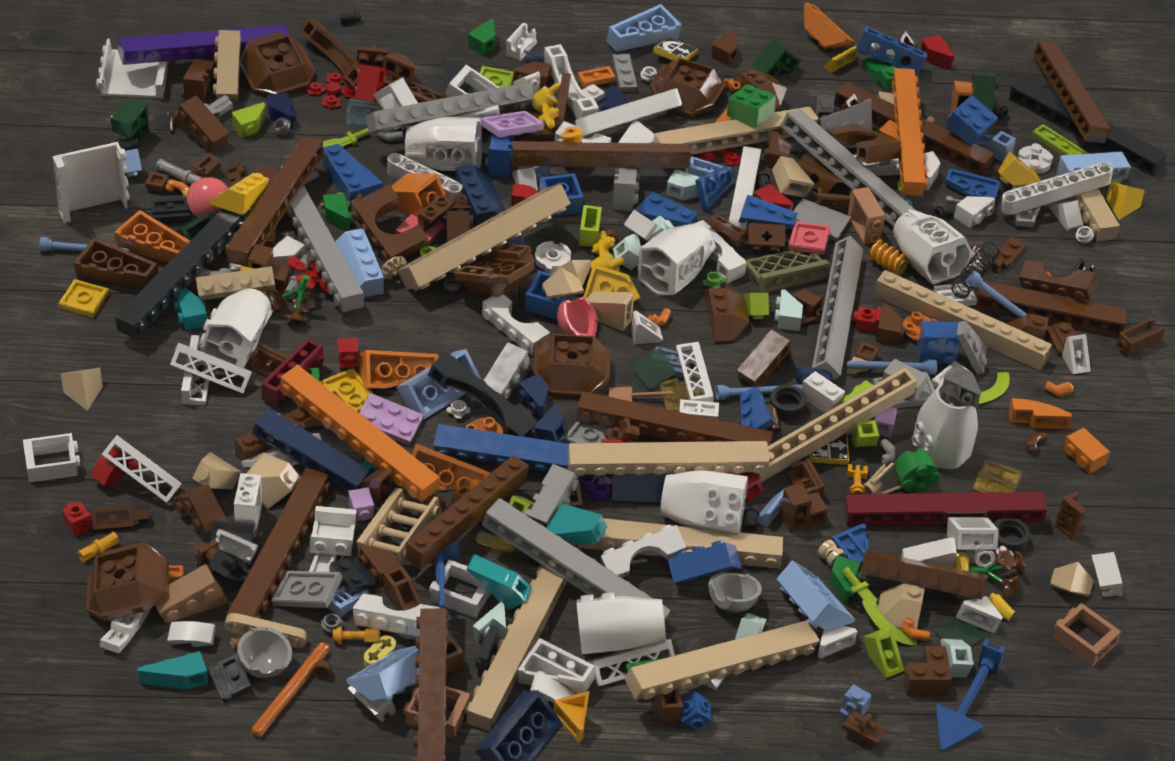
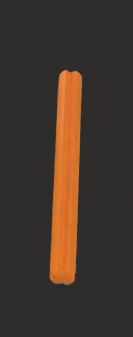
(290, 690)

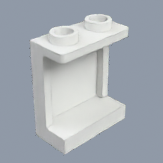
(333, 531)

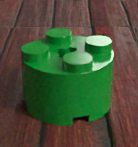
(916, 471)

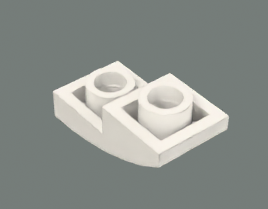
(192, 632)
(550, 688)

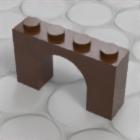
(870, 144)
(370, 209)

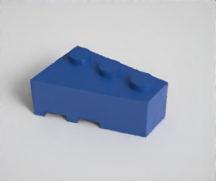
(499, 156)
(703, 562)

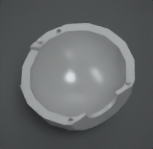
(734, 591)
(264, 652)

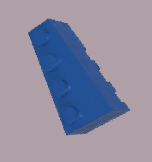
(348, 173)

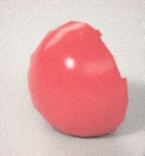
(202, 192)
(577, 317)

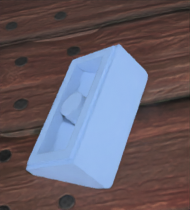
(770, 510)

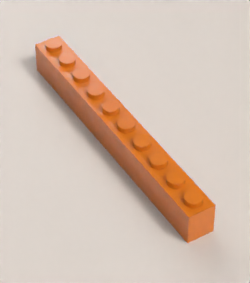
(909, 132)
(359, 433)

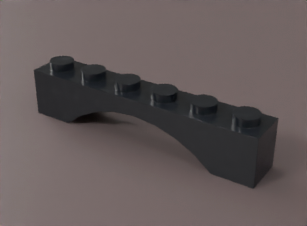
(452, 374)

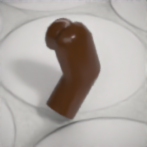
(1033, 440)

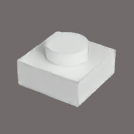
(595, 92)

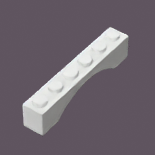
(577, 100)

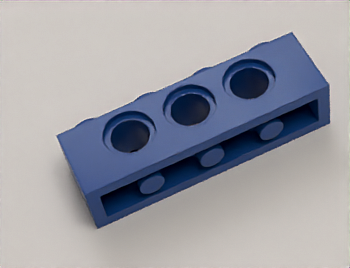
(886, 43)

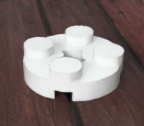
(1036, 158)
(560, 253)

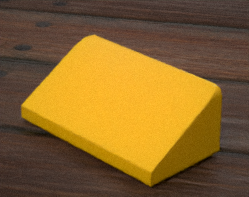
(841, 60)

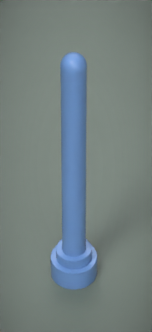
(48, 244)
(975, 280)
(928, 366)
(723, 392)

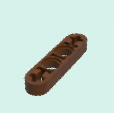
(562, 99)

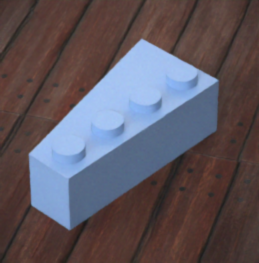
(643, 29)
(1075, 162)

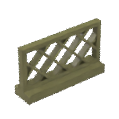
(787, 276)

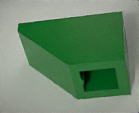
(482, 38)
(336, 210)
(838, 580)

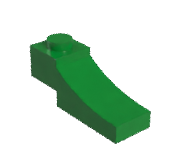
(879, 72)

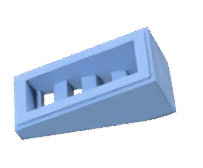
(701, 168)
(346, 605)

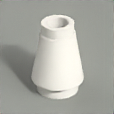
(985, 559)

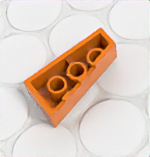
(149, 238)

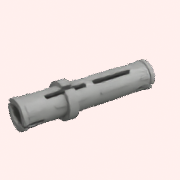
(187, 177)
(292, 282)

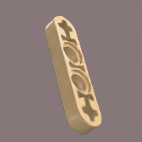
(241, 624)

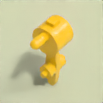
(544, 101)
(602, 248)

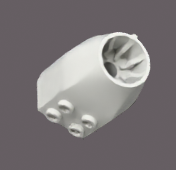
(445, 143)
(931, 246)
(674, 258)
(236, 326)
(946, 429)
(705, 500)
(619, 622)

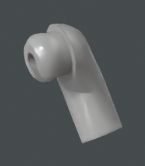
(396, 136)
(890, 450)

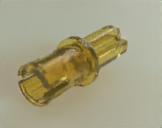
(495, 542)

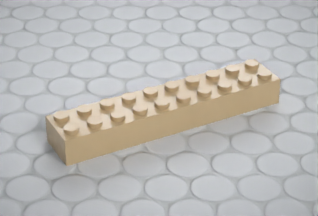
(483, 238)

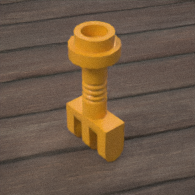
(857, 474)
(369, 635)

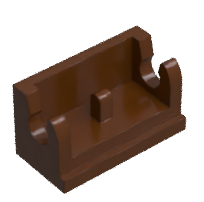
(833, 201)
(265, 360)
(806, 475)

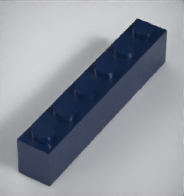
(309, 450)

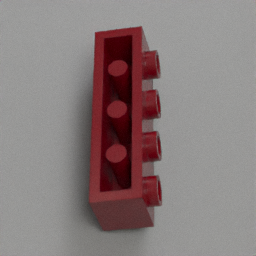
(307, 356)

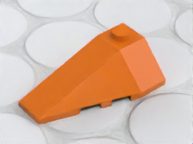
(391, 368)
(451, 471)

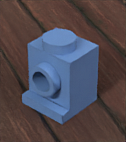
(856, 700)

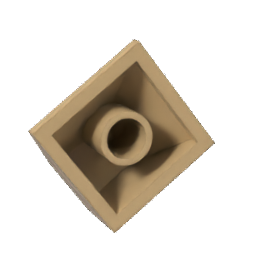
(277, 478)
(901, 603)

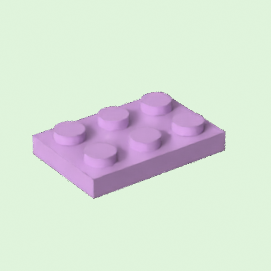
(512, 124)
(392, 419)

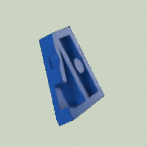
(853, 542)

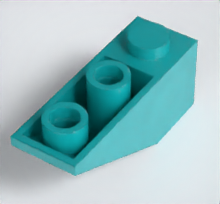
(191, 310)
(500, 582)
(180, 672)

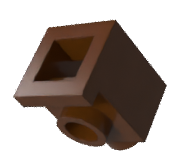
(810, 302)

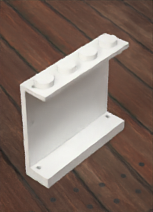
(130, 80)
(90, 178)

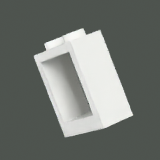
(472, 78)
(400, 92)
(49, 445)
(248, 501)
(971, 529)
(456, 601)

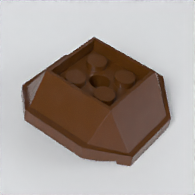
(276, 65)
(696, 83)
(497, 270)
(572, 364)
(126, 581)

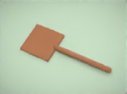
(625, 393)

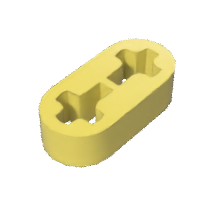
(377, 650)

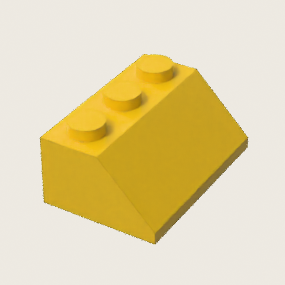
(242, 195)

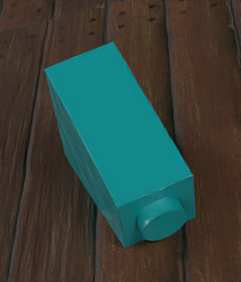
(577, 525)

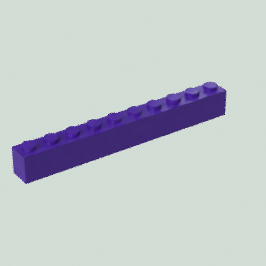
(183, 45)

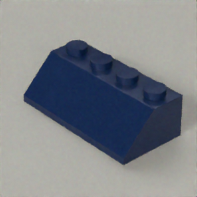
(479, 192)
(637, 488)
(520, 730)

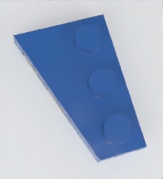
(972, 184)
(713, 186)
(657, 205)
(765, 212)
(754, 411)

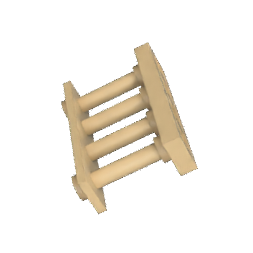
(389, 514)

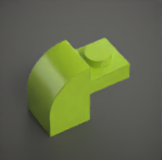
(865, 434)

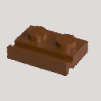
(1058, 334)

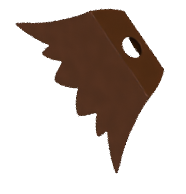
(812, 165)

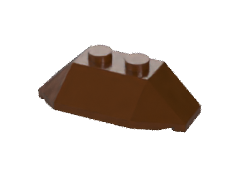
(763, 82)
(726, 314)

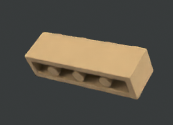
(228, 64)
(1097, 215)
(229, 283)

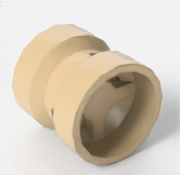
(829, 551)

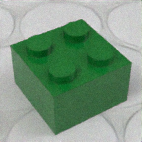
(751, 105)

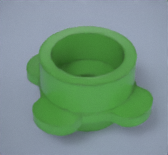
(713, 280)

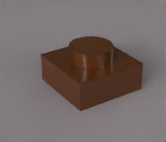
(156, 181)
(867, 352)

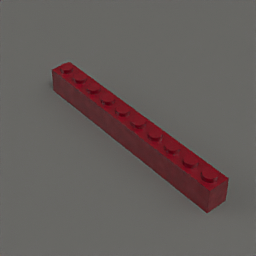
(937, 507)

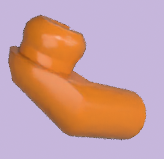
(732, 85)
(172, 184)
(662, 319)
(1059, 390)
(913, 633)

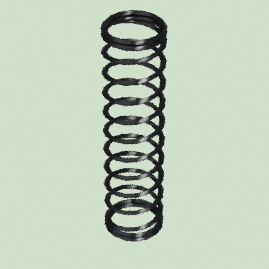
(971, 262)

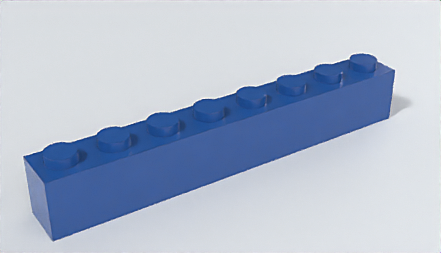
(499, 447)

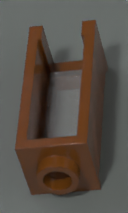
(1139, 337)

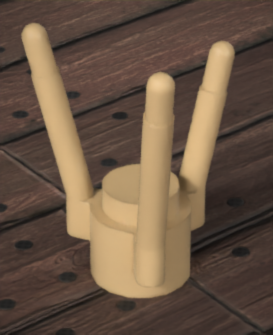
(875, 486)

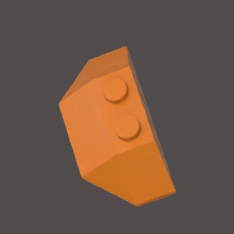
(824, 29)

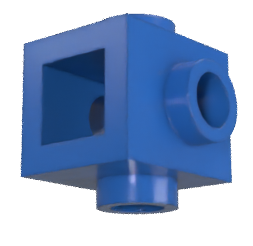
(695, 711)

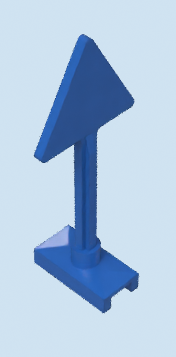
(449, 553)
(955, 726)

